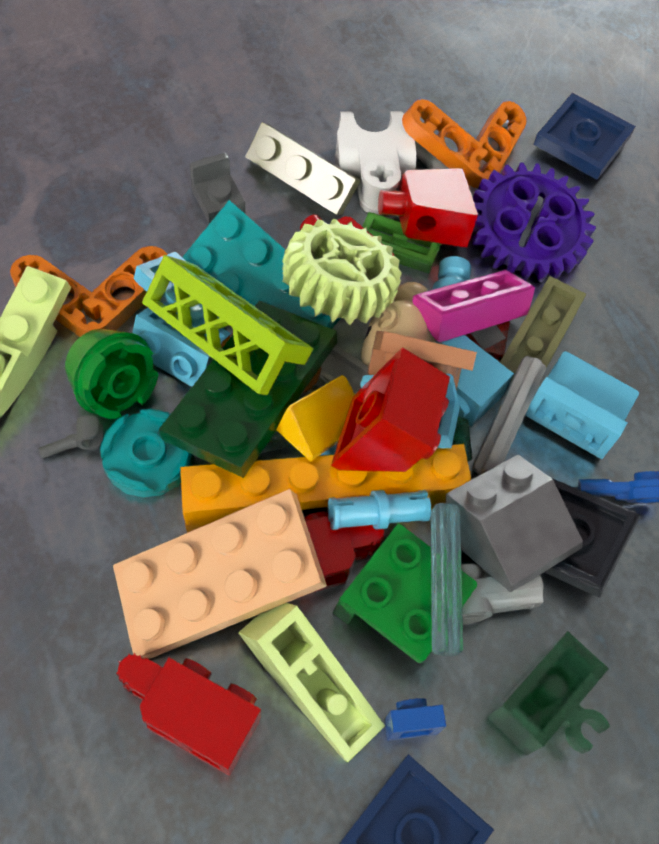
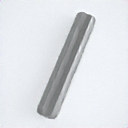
(509, 415)

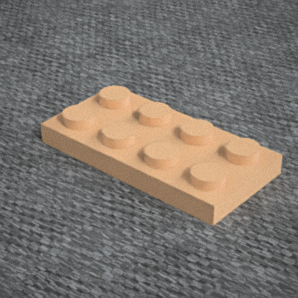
(218, 575)

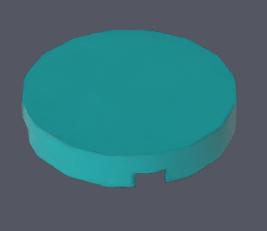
(139, 458)

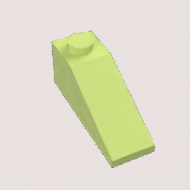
(312, 678)

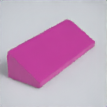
(474, 304)

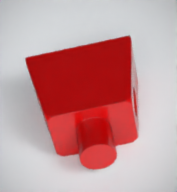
(432, 206)

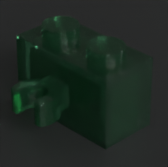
(551, 698)

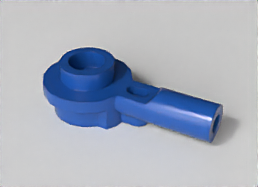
(641, 490)

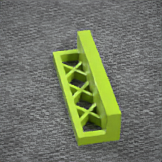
(233, 311)

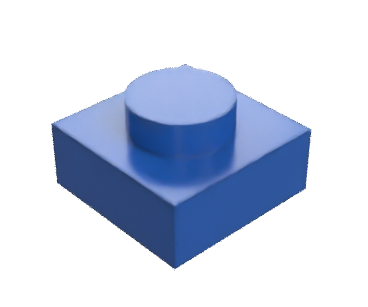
(414, 720)

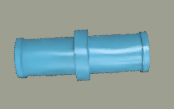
(379, 509)

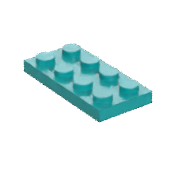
(247, 262)

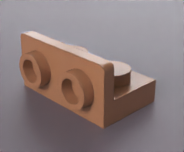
(443, 357)

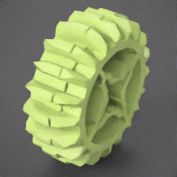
(341, 271)

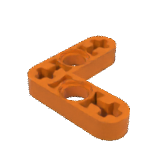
(470, 150)
(99, 301)

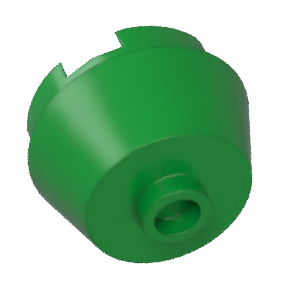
(110, 371)

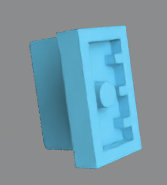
(583, 404)

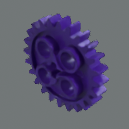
(560, 224)

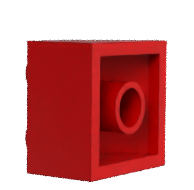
(394, 417)

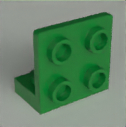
(396, 593)

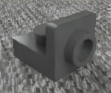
(214, 185)

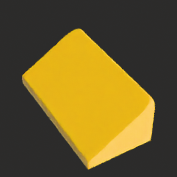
(318, 418)

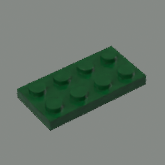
(228, 419)

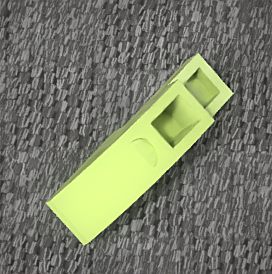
(27, 330)

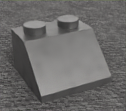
(514, 522)

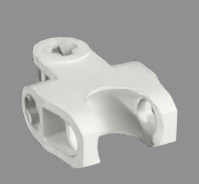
(374, 156)

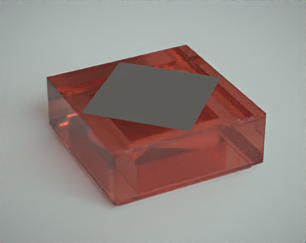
(492, 339)

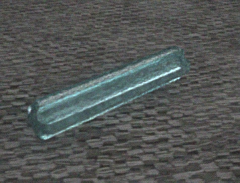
(446, 580)

